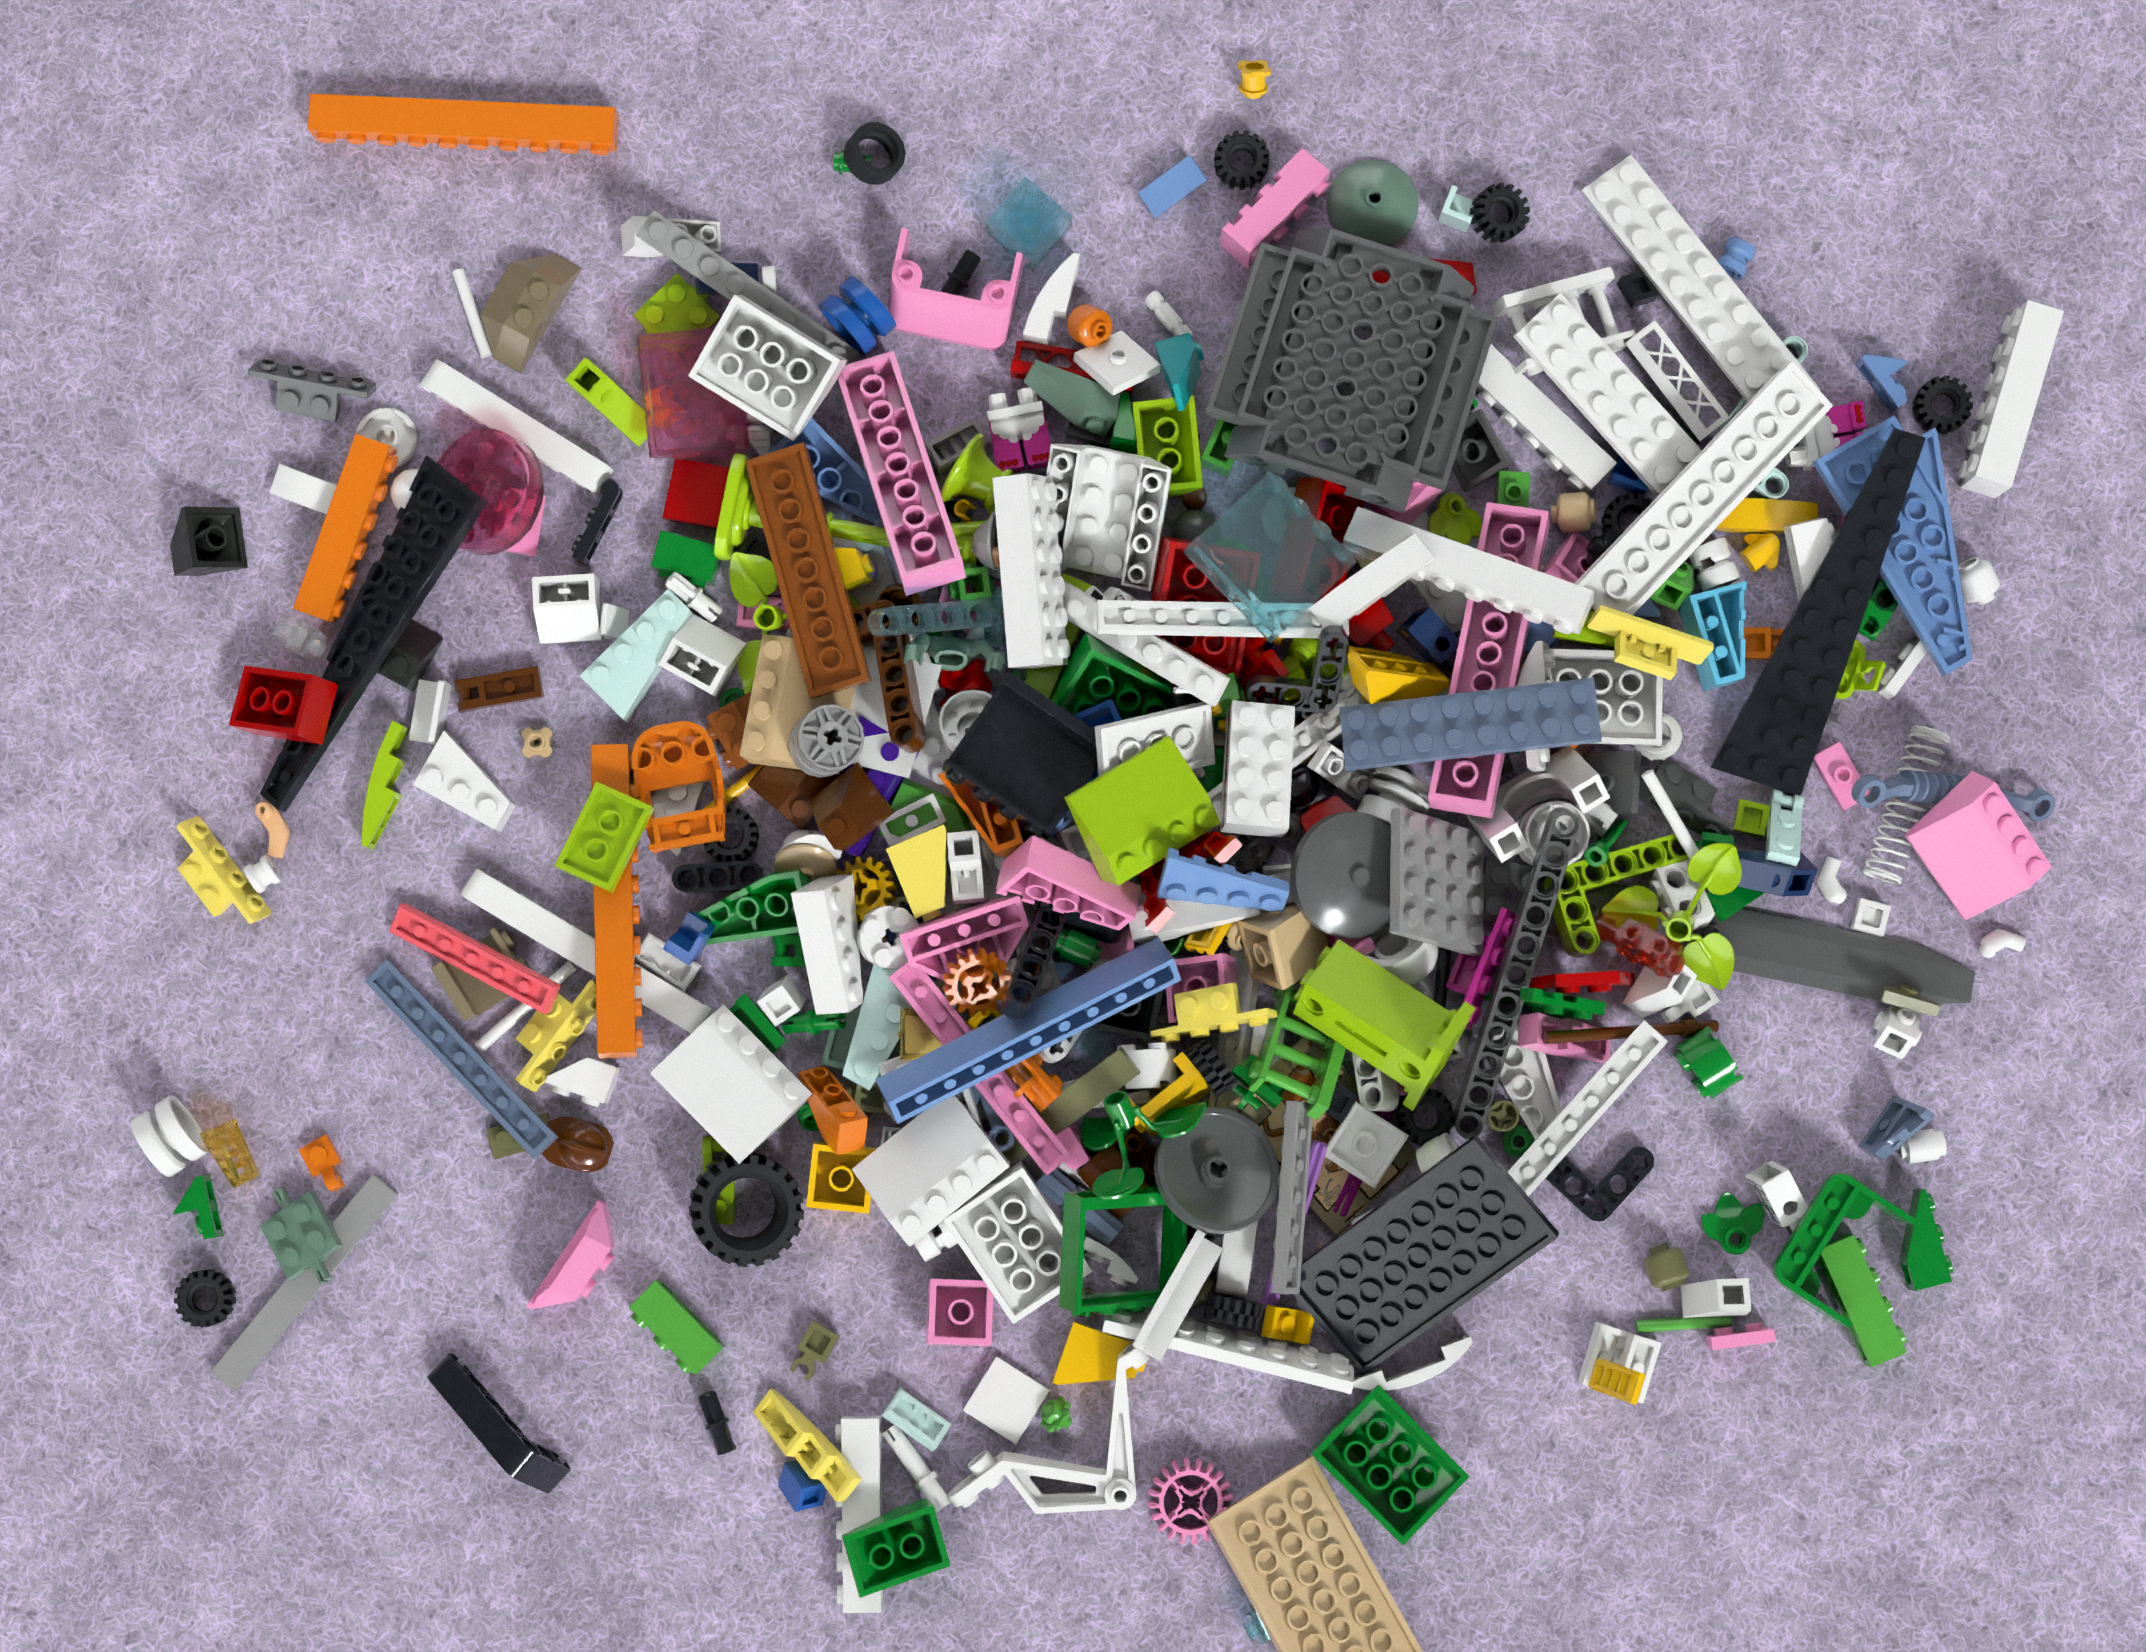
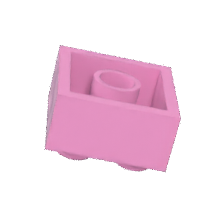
(1072, 1141)

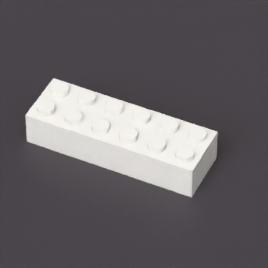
(2010, 399)
(1031, 571)

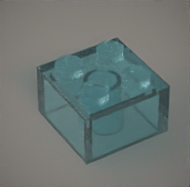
(1028, 223)

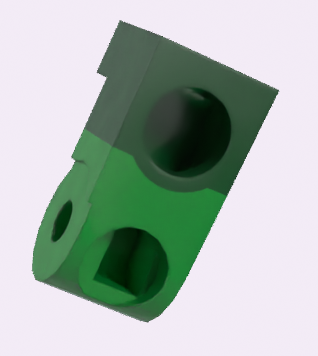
(1878, 611)

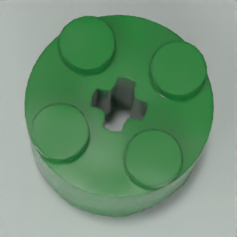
(1708, 1063)

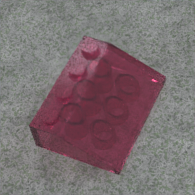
(680, 412)

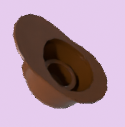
(579, 1145)

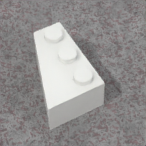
(463, 784)

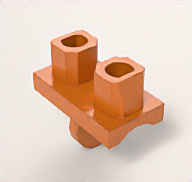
(1035, 1082)

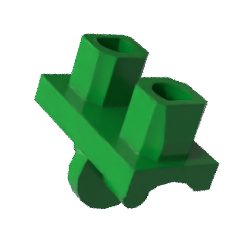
(1269, 1093)

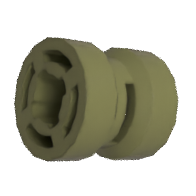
(1506, 1115)

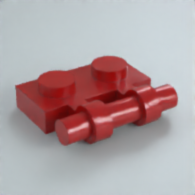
(1263, 663)

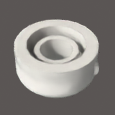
(1403, 956)

